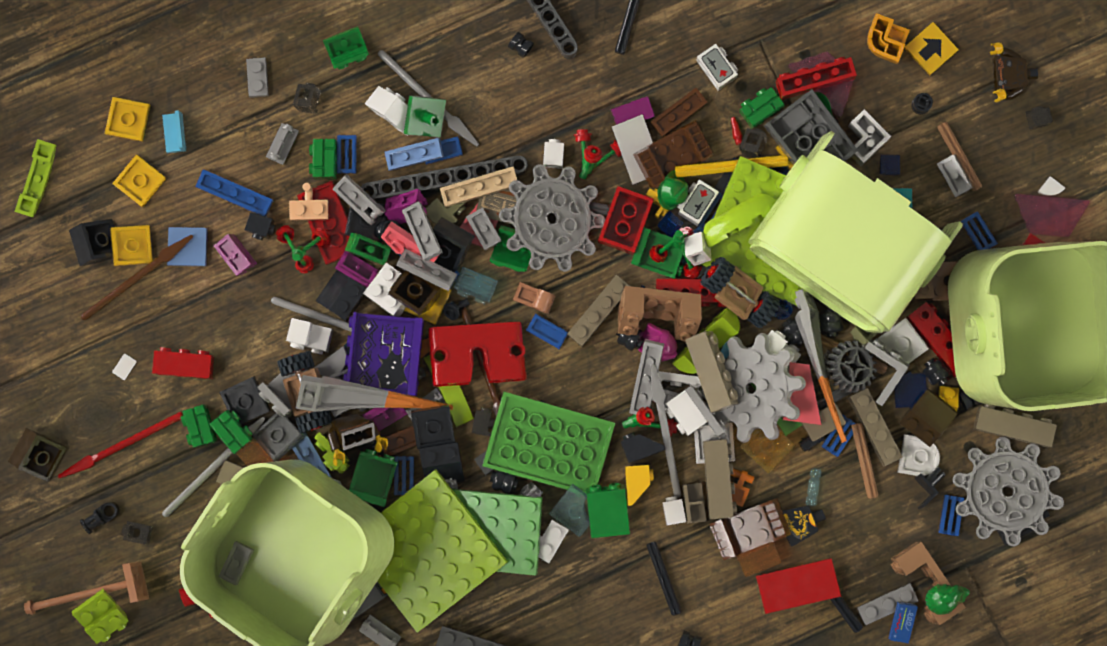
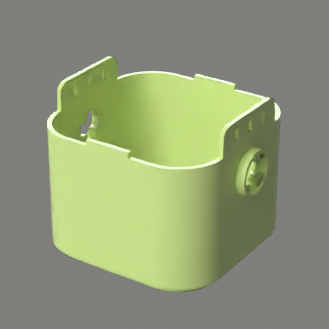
(850, 240)
(1031, 325)
(310, 559)

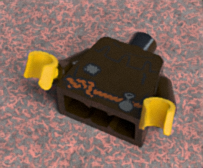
(1010, 73)
(352, 432)

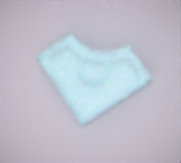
(571, 510)

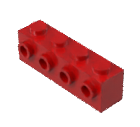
(816, 78)
(689, 286)
(934, 333)

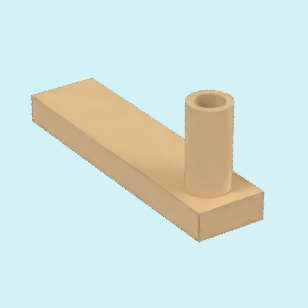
(478, 187)

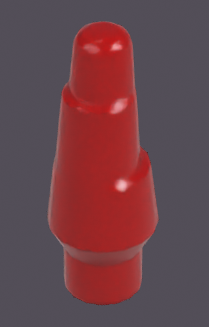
(736, 133)

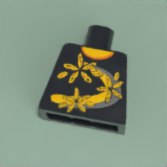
(802, 523)

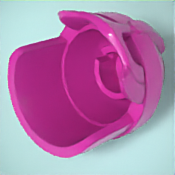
(662, 336)

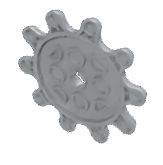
(572, 218)
(772, 391)
(1012, 470)

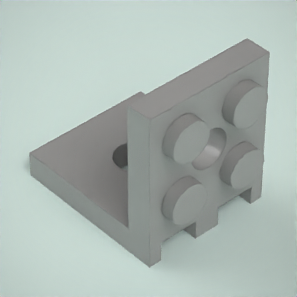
(892, 358)
(277, 395)

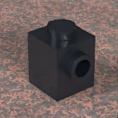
(260, 226)

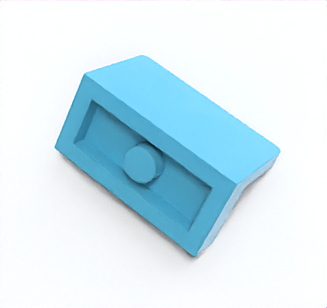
(174, 132)

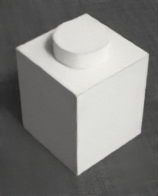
(553, 154)
(697, 249)
(673, 511)

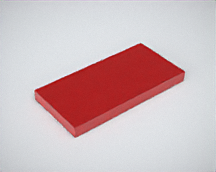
(335, 225)
(798, 585)

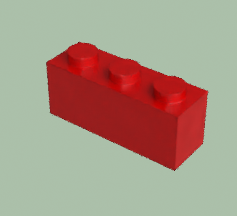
(183, 363)

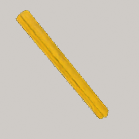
(727, 166)

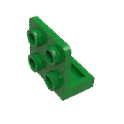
(346, 48)
(502, 256)

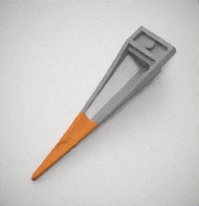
(809, 327)
(335, 394)

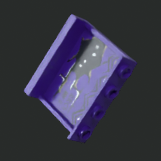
(385, 352)

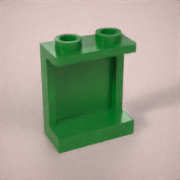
(670, 267)
(373, 477)
(607, 510)

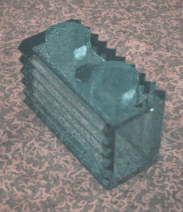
(475, 285)

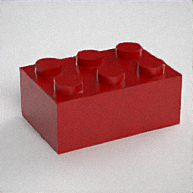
(625, 220)

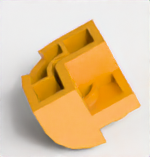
(886, 39)

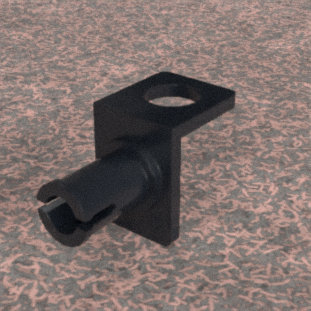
(928, 484)

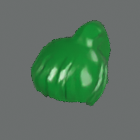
(944, 598)

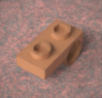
(534, 298)

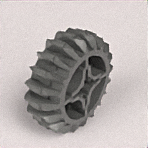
(855, 352)

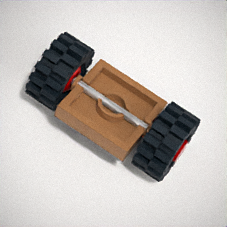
(739, 292)
(296, 365)

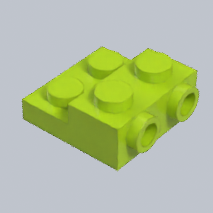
(323, 444)
(100, 616)

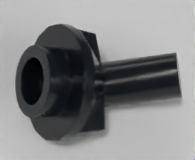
(452, 311)

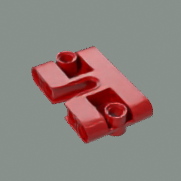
(491, 339)

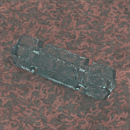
(813, 487)

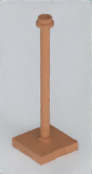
(134, 582)

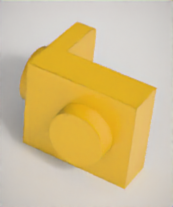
(653, 194)
(949, 395)

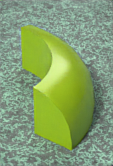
(737, 218)
(723, 326)

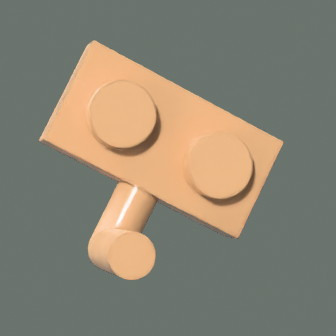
(308, 208)

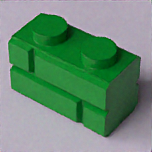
(761, 108)
(324, 159)
(368, 248)
(197, 422)
(231, 430)

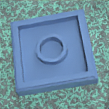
(194, 252)

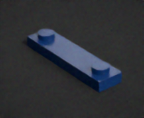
(234, 193)

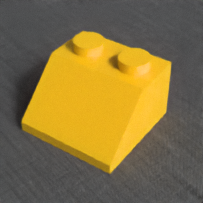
(637, 481)

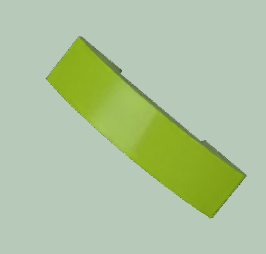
(37, 178)
(453, 396)

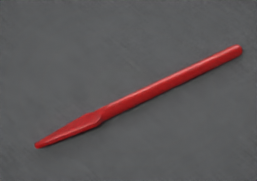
(89, 461)

